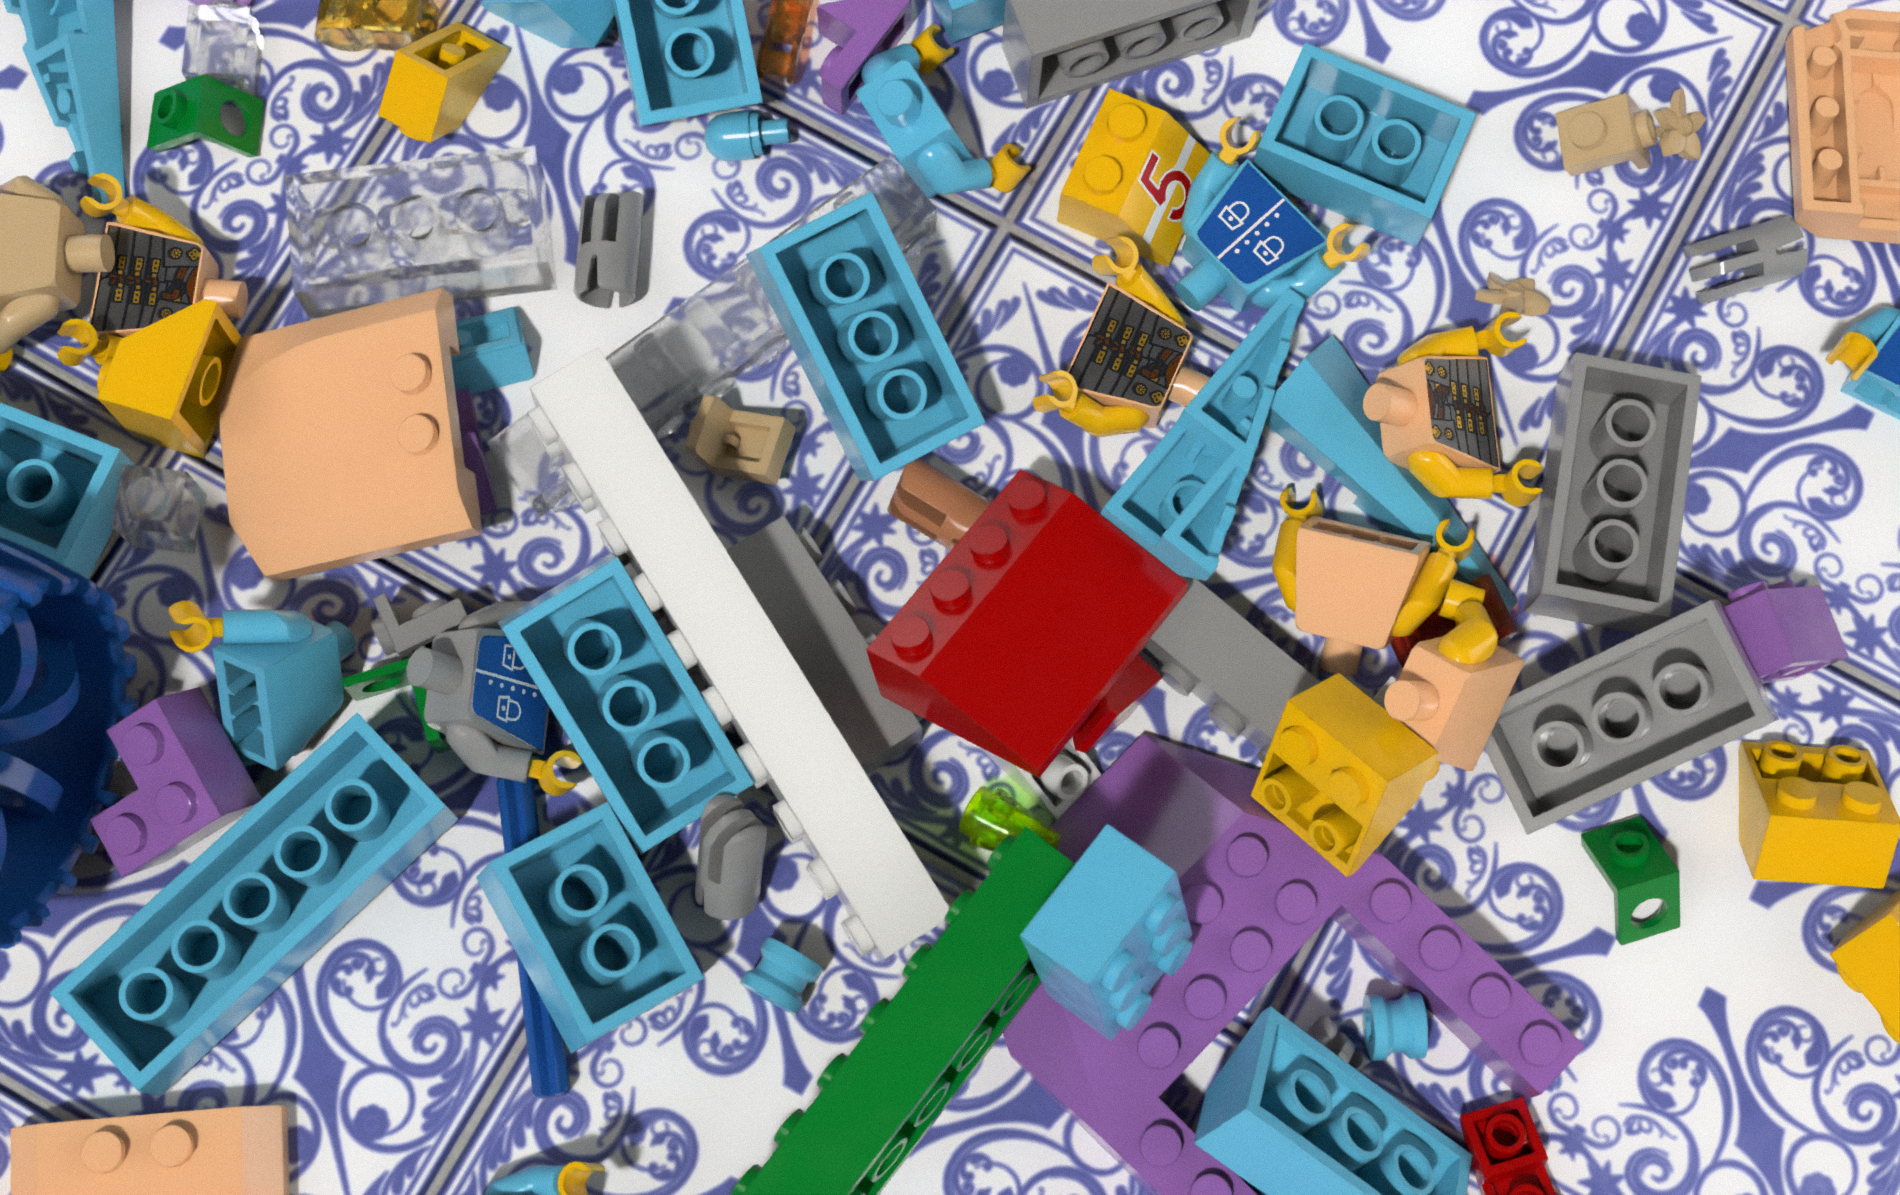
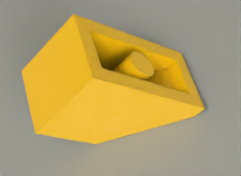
(439, 81)

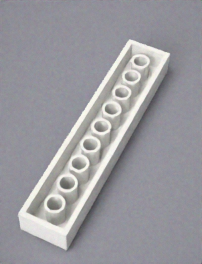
(738, 654)

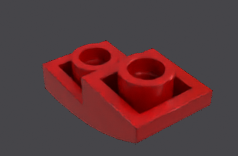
(1506, 1150)

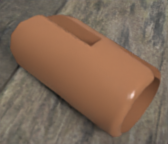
(935, 503)

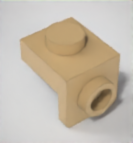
(1605, 135)
(739, 441)

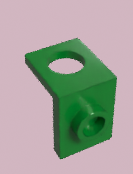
(193, 112)
(362, 687)
(1635, 872)

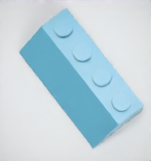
(1314, 1125)

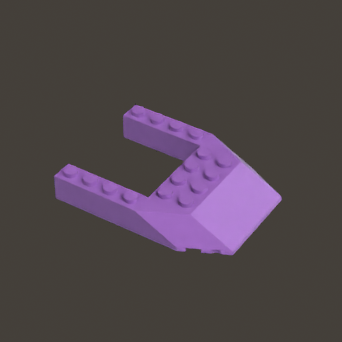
(1250, 907)

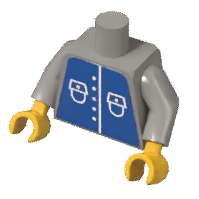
(488, 701)

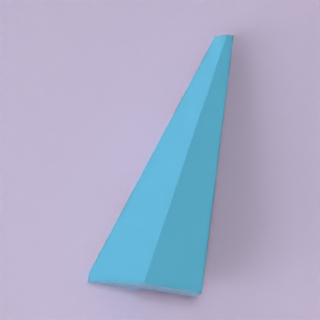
(77, 74)
(1325, 420)
(1190, 482)

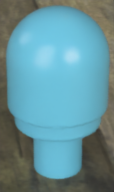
(744, 135)

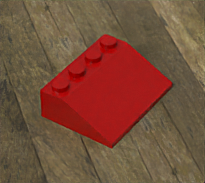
(1024, 624)

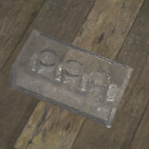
(418, 227)

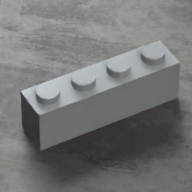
(824, 640)
(1227, 665)

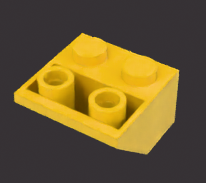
(1341, 772)
(1815, 815)

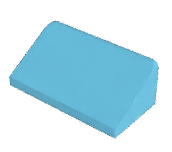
(491, 352)

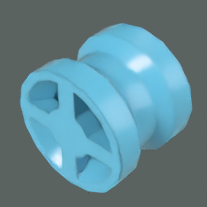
(781, 975)
(1395, 1026)

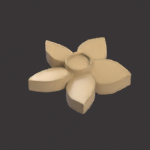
(1678, 128)
(1514, 296)

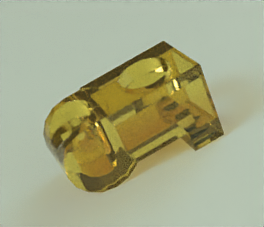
(374, 23)

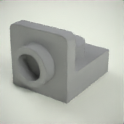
(418, 632)

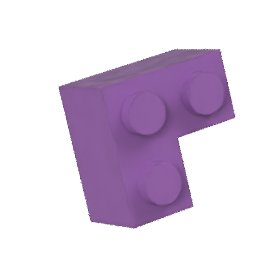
(1784, 629)
(184, 778)

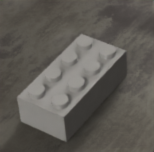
(1082, 44)
(1613, 494)
(1626, 716)

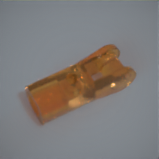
(787, 25)

